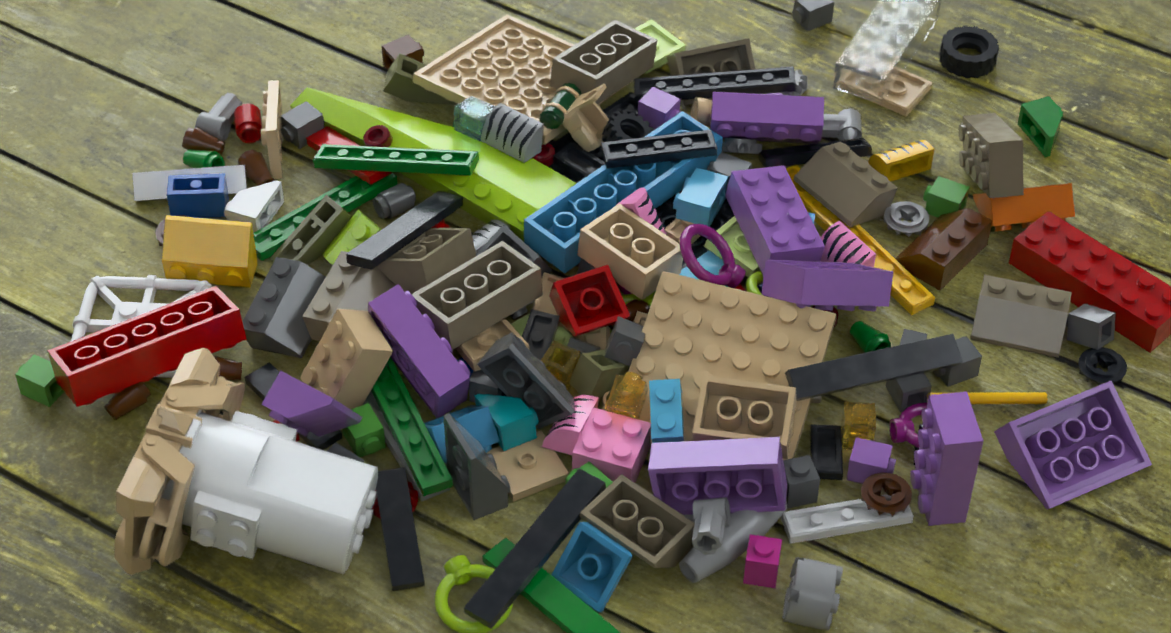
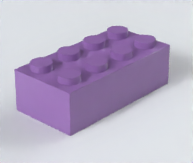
(773, 216)
(827, 284)
(420, 352)
(946, 458)
(741, 469)

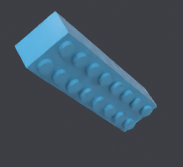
(556, 226)

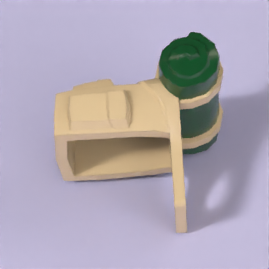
(577, 114)

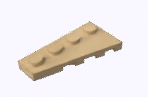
(271, 127)

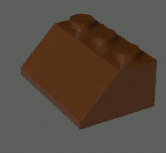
(946, 247)

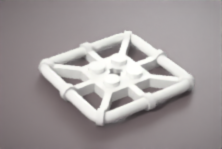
(128, 310)

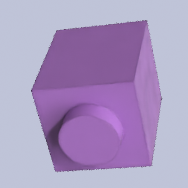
(658, 107)
(868, 459)

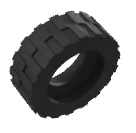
(967, 65)

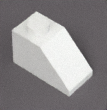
(256, 204)

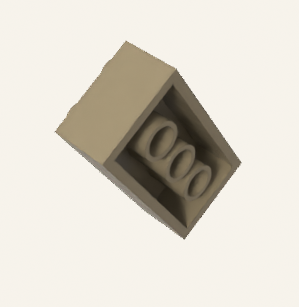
(607, 57)
(992, 155)
(479, 293)

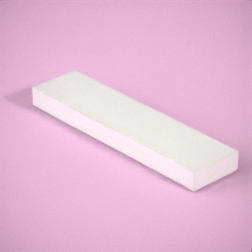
(154, 183)
(838, 520)

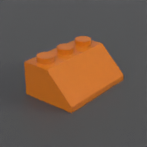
(1027, 207)

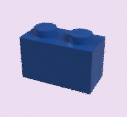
(197, 195)

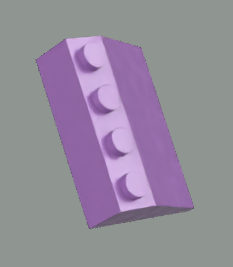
(768, 117)
(1074, 445)

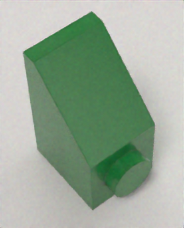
(1041, 122)

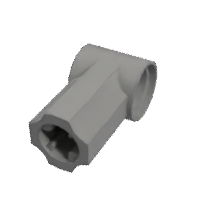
(220, 117)
(843, 125)
(710, 520)

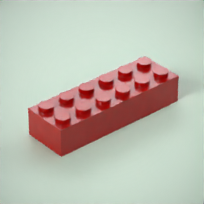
(1096, 276)
(145, 345)

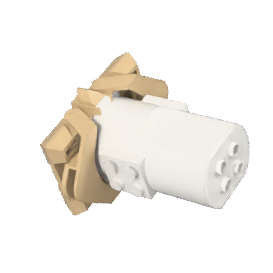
(235, 482)

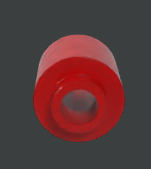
(248, 123)

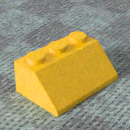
(209, 251)

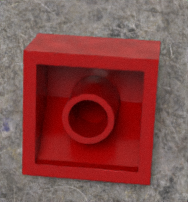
(588, 301)

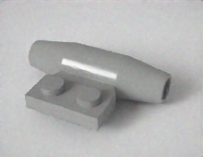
(735, 541)

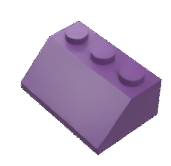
(306, 407)

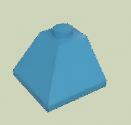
(592, 565)

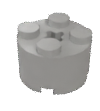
(812, 593)

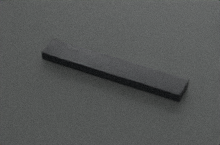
(703, 85)
(404, 230)
(874, 367)
(533, 549)

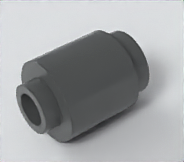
(394, 201)

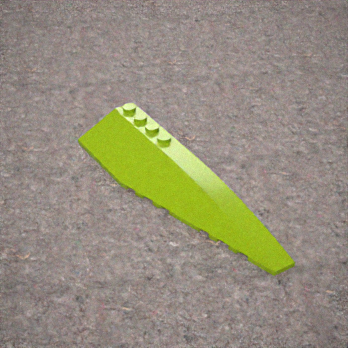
(496, 190)

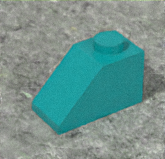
(511, 418)

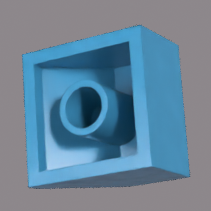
(474, 419)

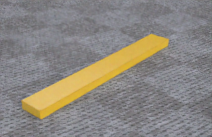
(904, 287)

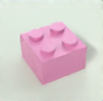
(613, 444)

